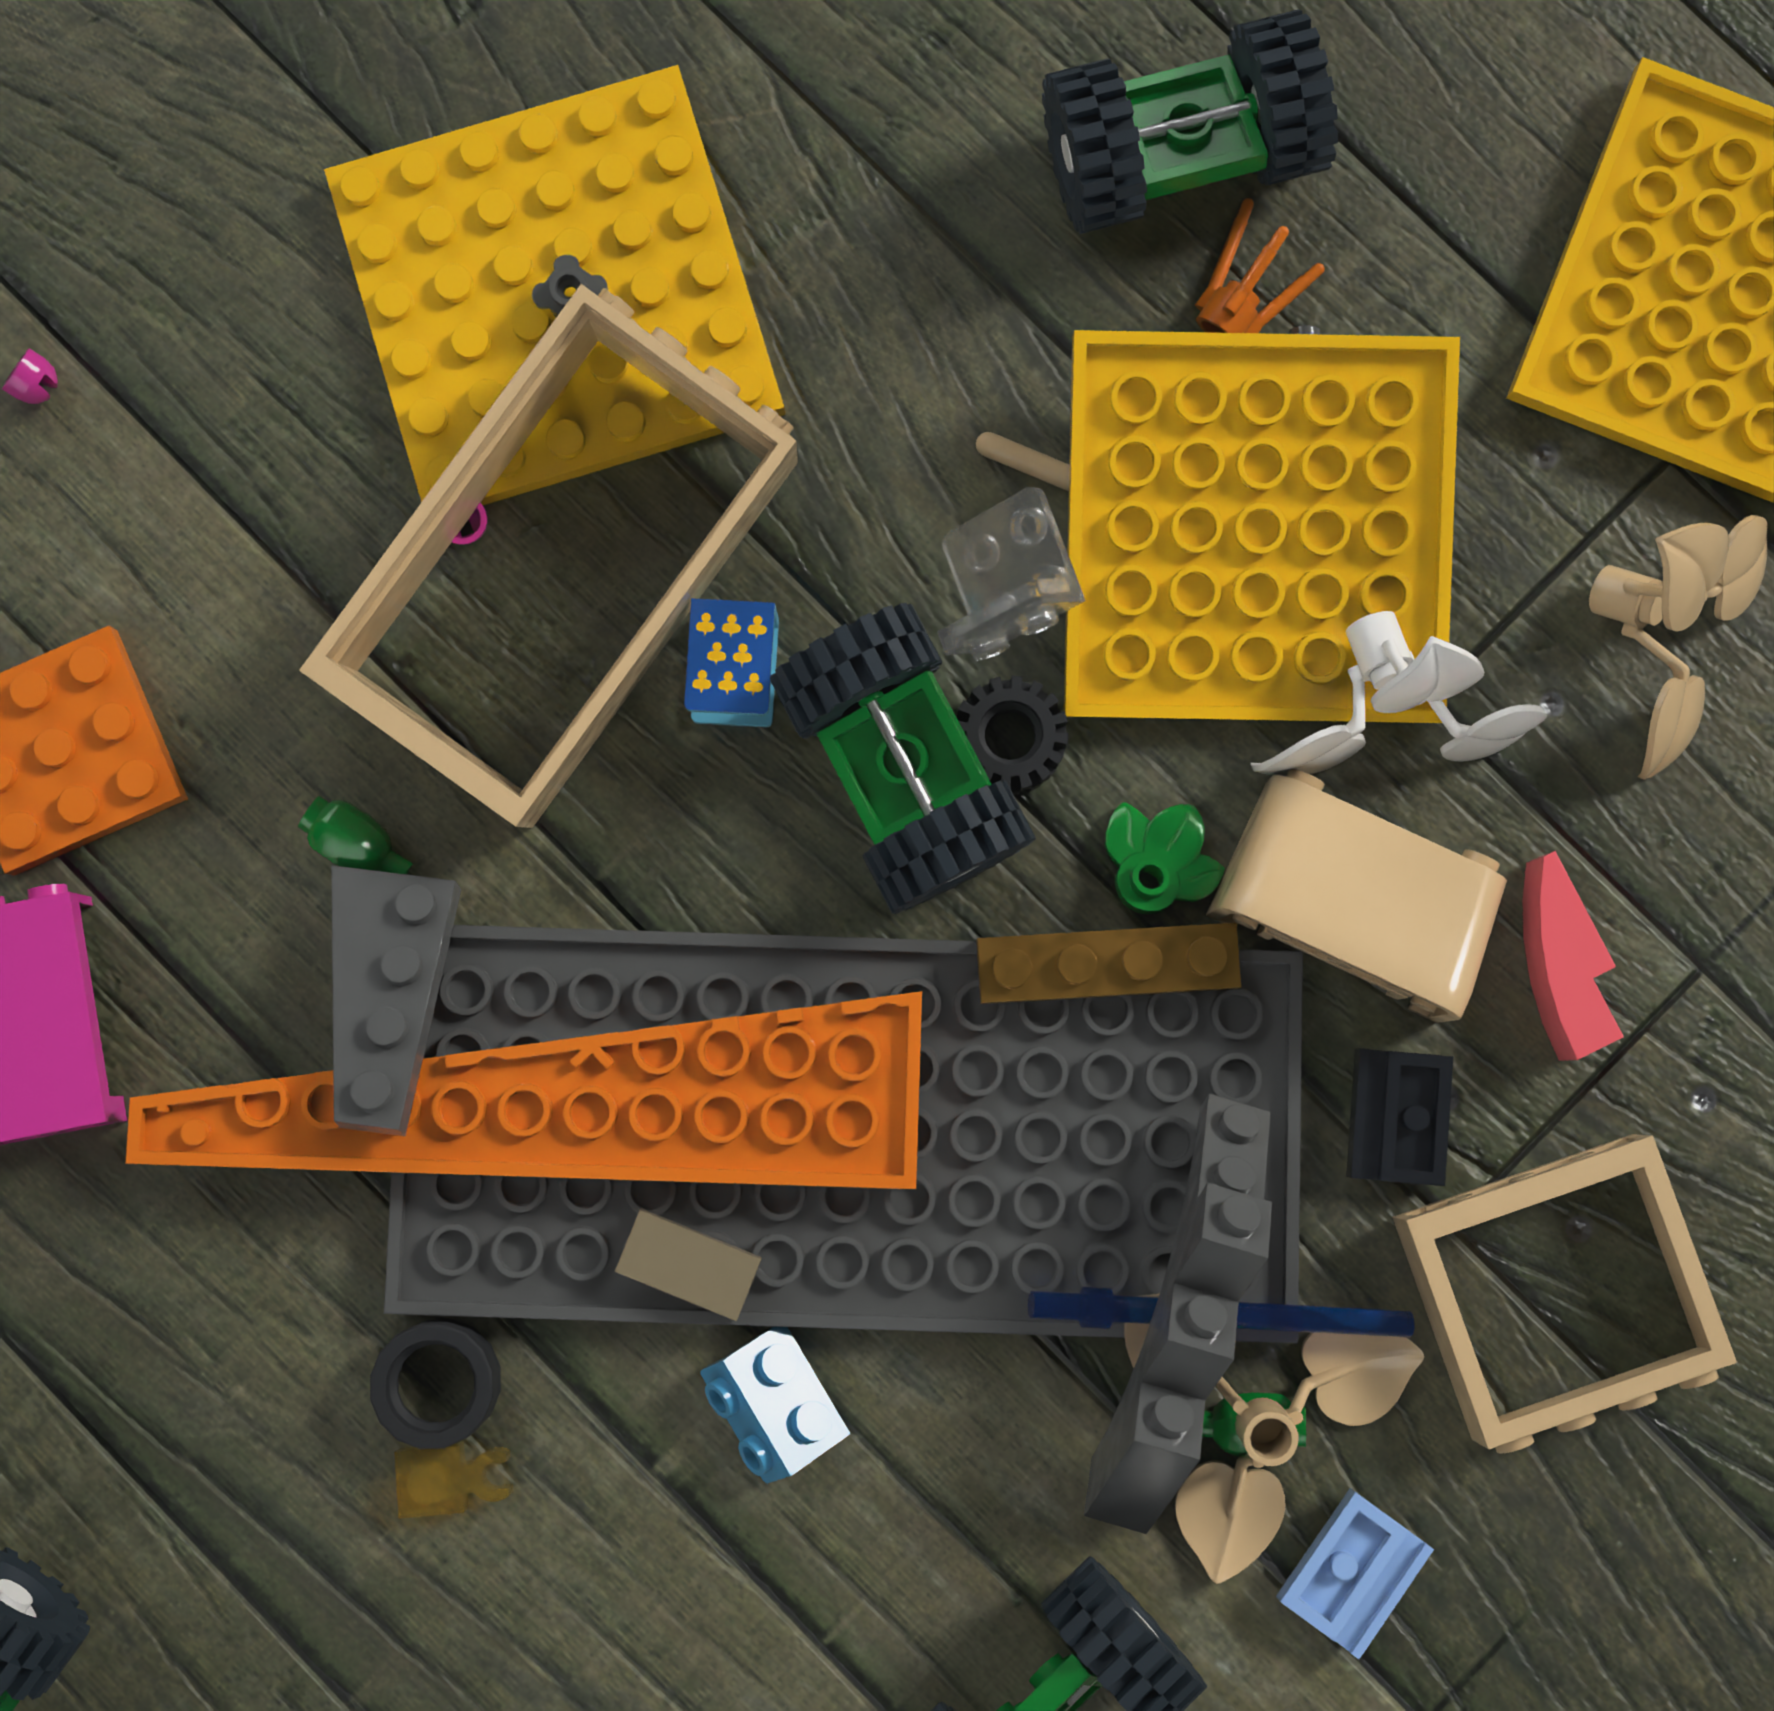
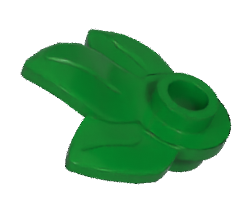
(1164, 848)

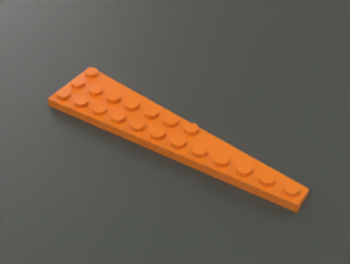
(711, 1101)

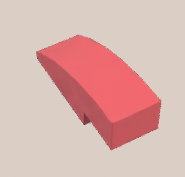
(1562, 961)

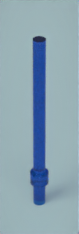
(1100, 1308)

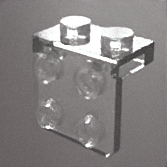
(1008, 575)

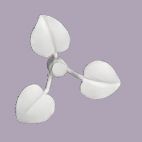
(1402, 684)

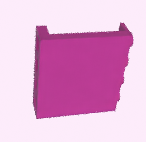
(49, 1021)

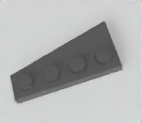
(386, 979)

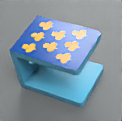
(731, 662)

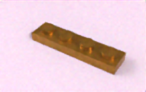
(1108, 963)

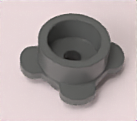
(565, 275)

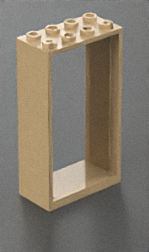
(465, 484)

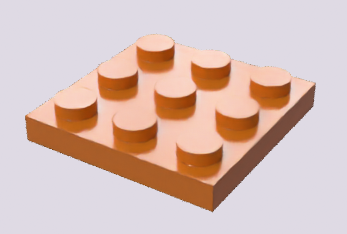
(77, 751)

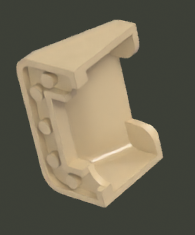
(1362, 895)

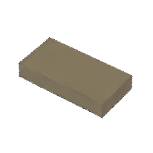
(688, 1264)

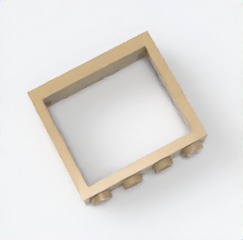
(1577, 1407)

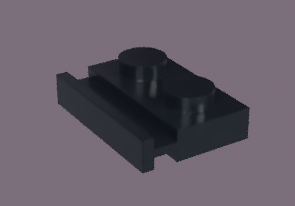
(1399, 1117)

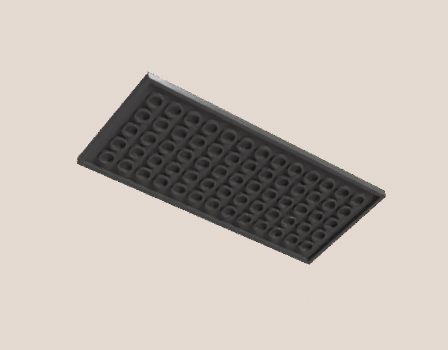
(1042, 1146)

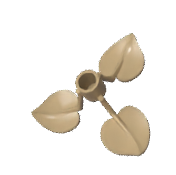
(1697, 565)
(1237, 1511)

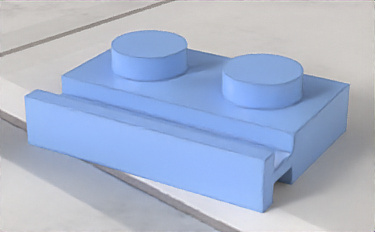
(1354, 1573)

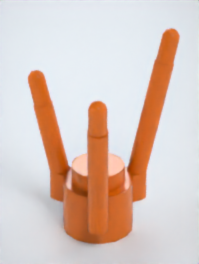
(1234, 306)

